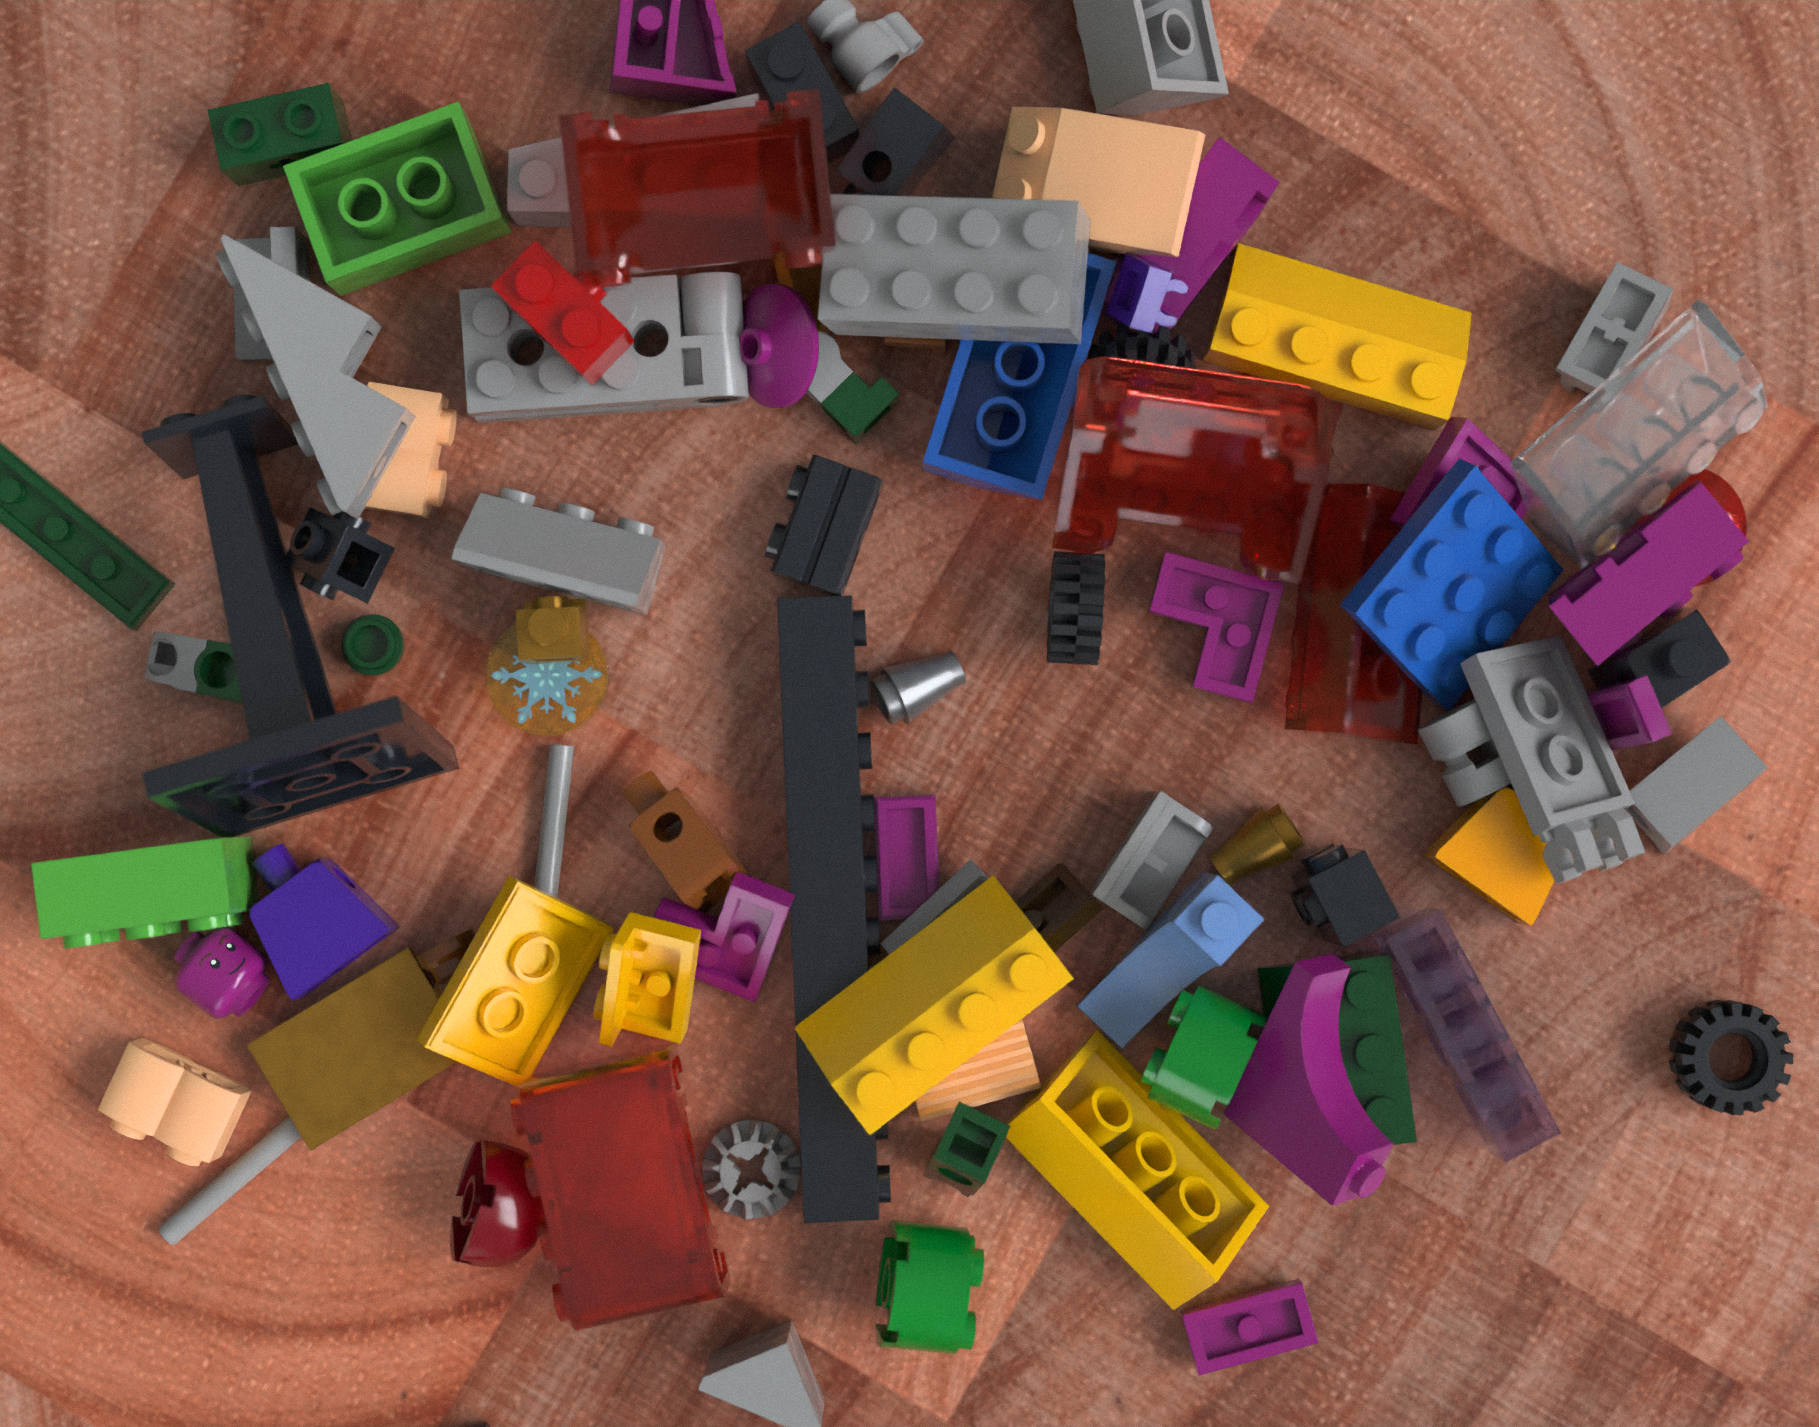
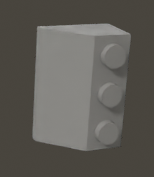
(1149, 54)
(561, 550)

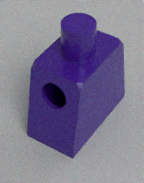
(314, 920)

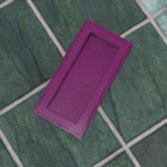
(1629, 713)
(905, 854)

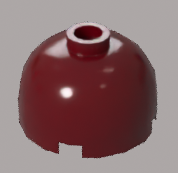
(497, 1208)

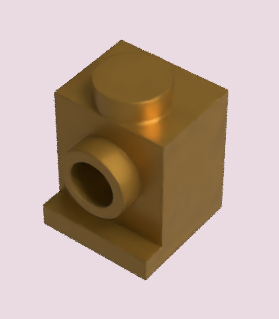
(553, 630)

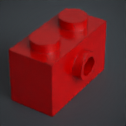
(564, 312)

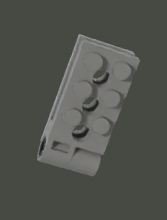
(694, 371)

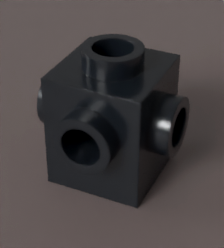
(337, 555)

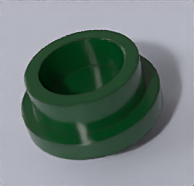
(373, 644)

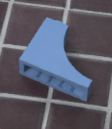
(1178, 947)

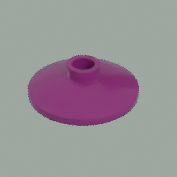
(778, 345)

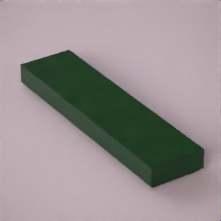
(78, 543)

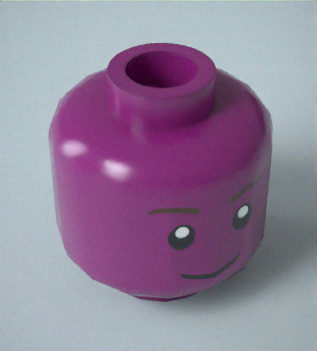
(221, 972)

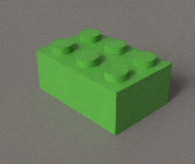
(397, 199)
(145, 891)

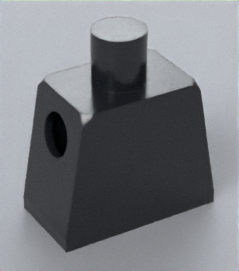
(899, 134)
(1672, 655)

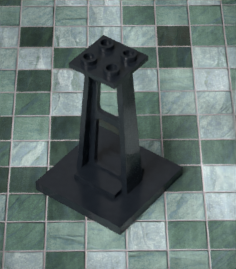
(299, 745)

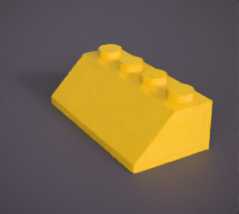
(1340, 337)
(932, 1004)
(1136, 1171)

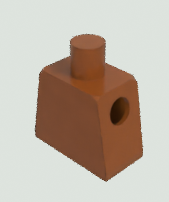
(696, 862)

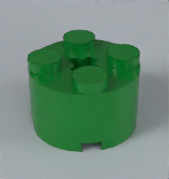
(1204, 1055)
(927, 1287)

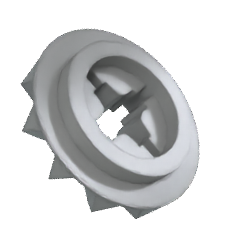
(780, 1165)

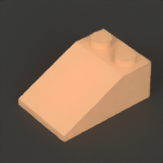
(1123, 171)

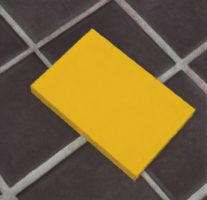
(515, 983)

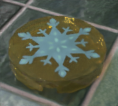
(546, 696)

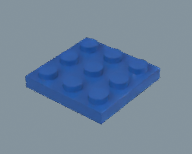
(1452, 583)

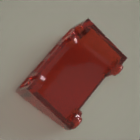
(698, 189)

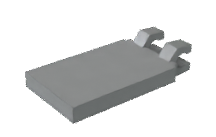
(1555, 756)

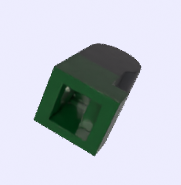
(966, 1150)

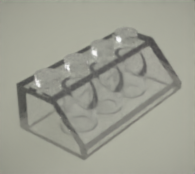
(1639, 435)

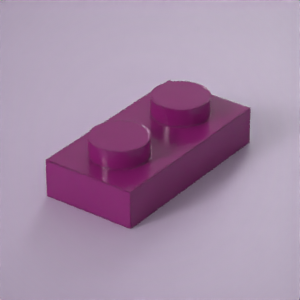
(1249, 1326)

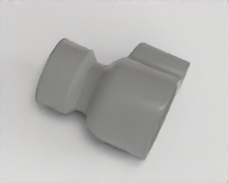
(866, 49)

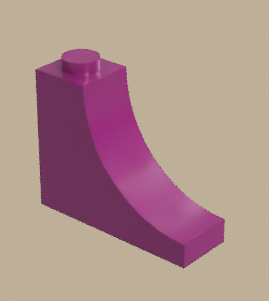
(1299, 1094)

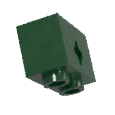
(276, 130)

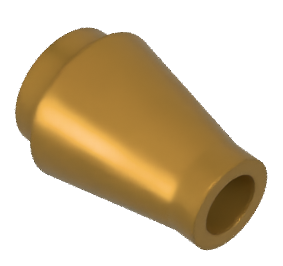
(1258, 845)

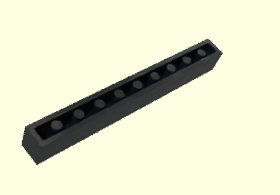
(829, 883)

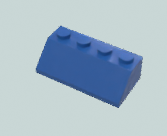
(1012, 404)

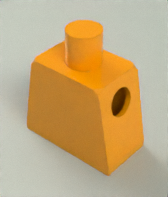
(1497, 856)

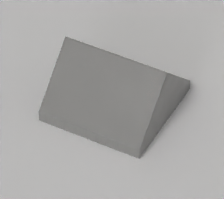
(767, 1377)

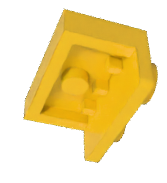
(647, 979)

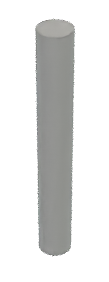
(554, 818)
(229, 1182)

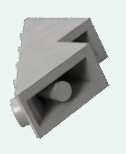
(316, 354)

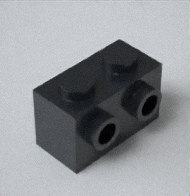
(1341, 894)

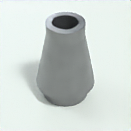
(914, 686)

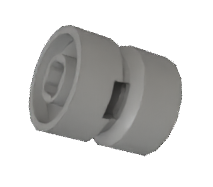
(1449, 740)

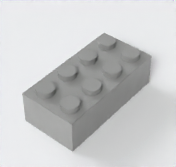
(956, 268)

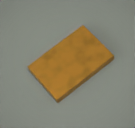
(352, 1050)

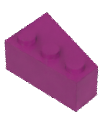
(670, 52)
(1223, 206)
(1648, 573)

